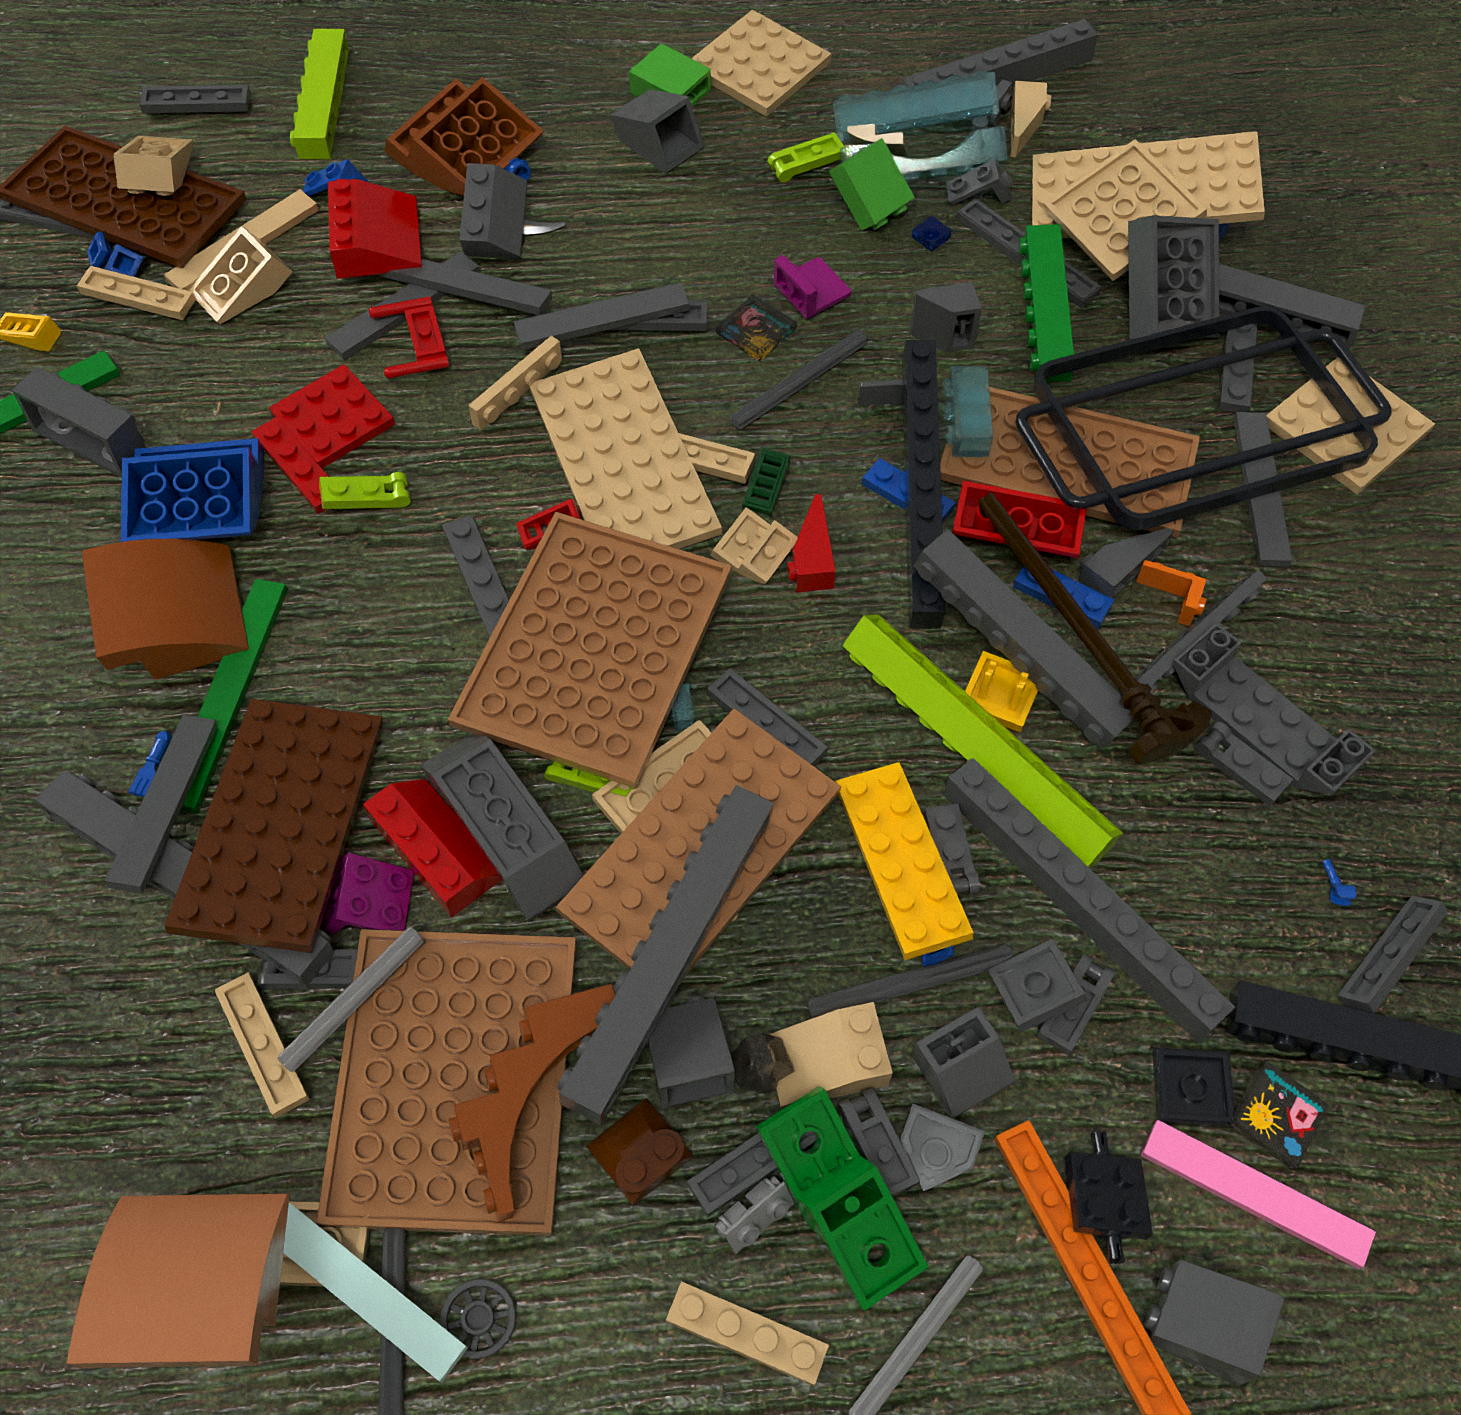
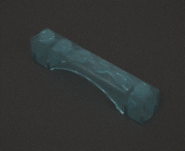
(976, 149)

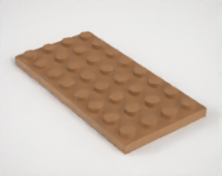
(1120, 446)
(635, 873)

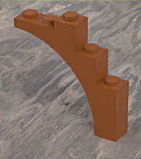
(491, 1121)

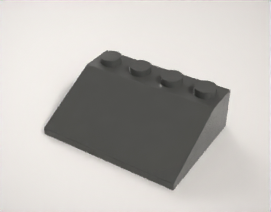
(1172, 273)

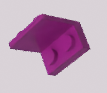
(809, 286)
(368, 895)

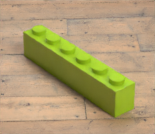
(320, 94)

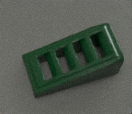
(773, 464)

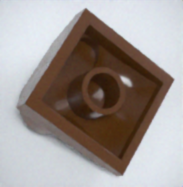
(639, 1152)

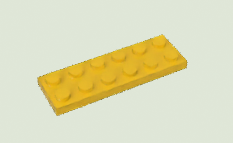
(903, 861)

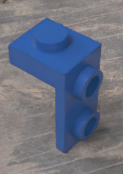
(319, 180)

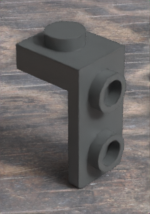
(979, 179)
(880, 392)

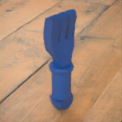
(146, 773)

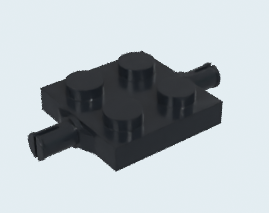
(1108, 1196)

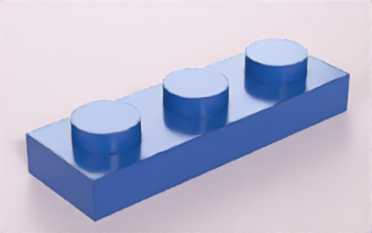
(890, 484)
(1091, 601)

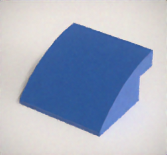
(192, 490)

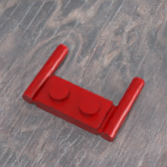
(423, 333)

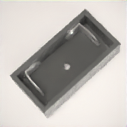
(95, 426)

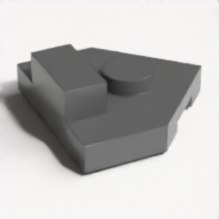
(939, 1146)

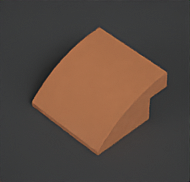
(182, 1282)

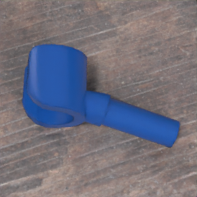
(1339, 893)

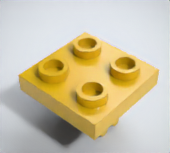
(1002, 690)

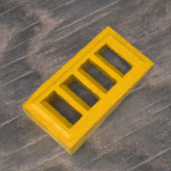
(30, 330)

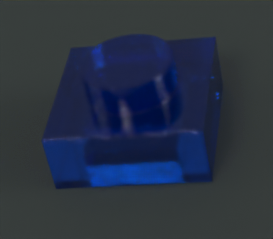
(931, 233)

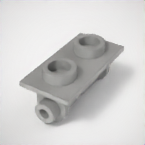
(742, 1226)

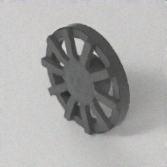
(479, 1317)

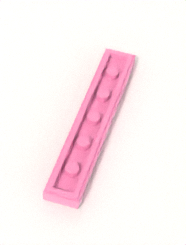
(1259, 1194)

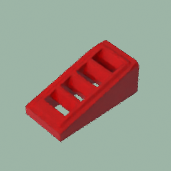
(567, 507)

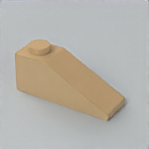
(1027, 112)

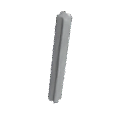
(350, 1000)
(917, 1338)

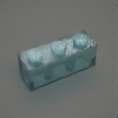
(968, 411)

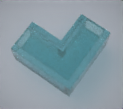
(682, 709)

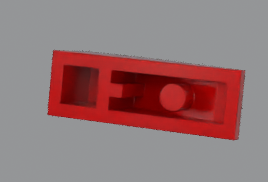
(812, 558)

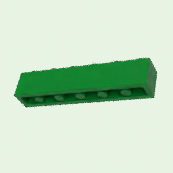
(1047, 297)

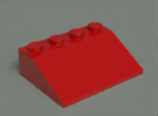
(371, 229)

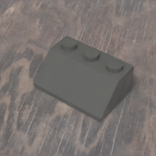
(492, 212)

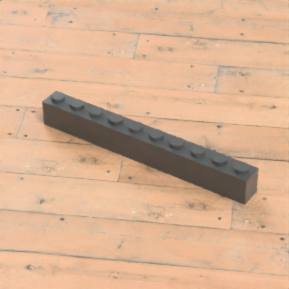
(105, 824)
(1088, 901)
(665, 956)

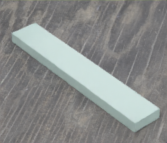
(371, 1296)

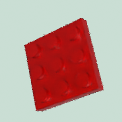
(332, 415)

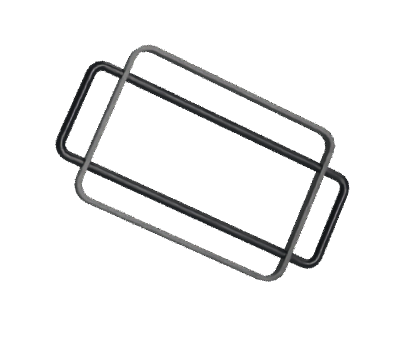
(1291, 339)

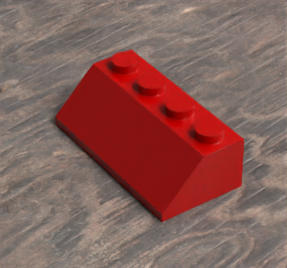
(1043, 519)
(432, 843)

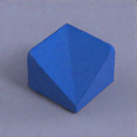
(124, 261)

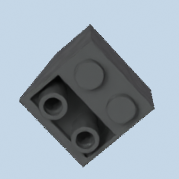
(947, 315)
(964, 1062)

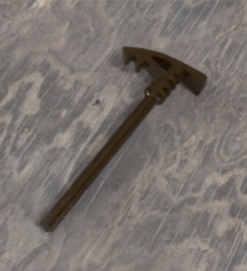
(1164, 729)

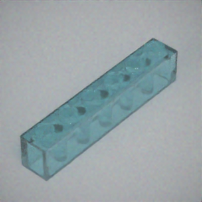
(919, 105)

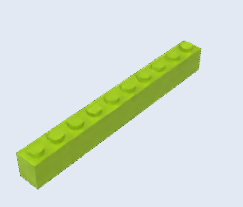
(978, 735)

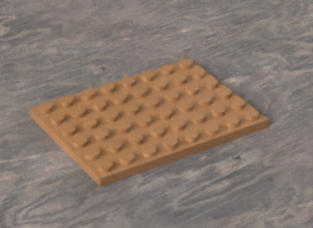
(592, 649)
(416, 1055)

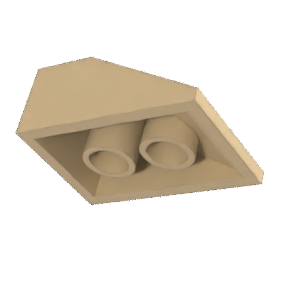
(152, 164)
(239, 277)
(837, 1052)

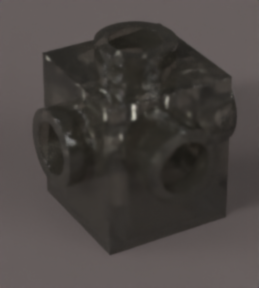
(761, 1063)

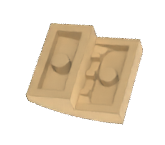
(868, 134)
(754, 546)

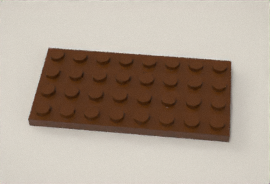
(77, 185)
(276, 827)

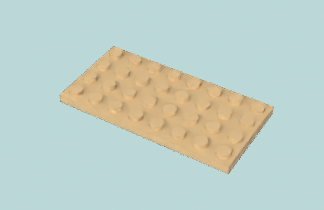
(1215, 169)
(624, 452)

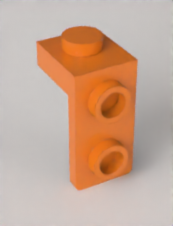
(1178, 583)

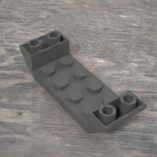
(1266, 717)
(505, 823)

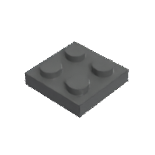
(1037, 985)

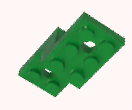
(842, 1198)

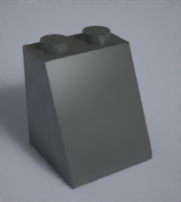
(659, 128)
(691, 1054)
(1213, 1321)

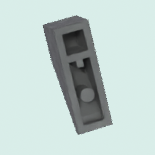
(1121, 561)

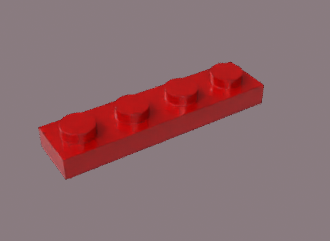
(292, 460)

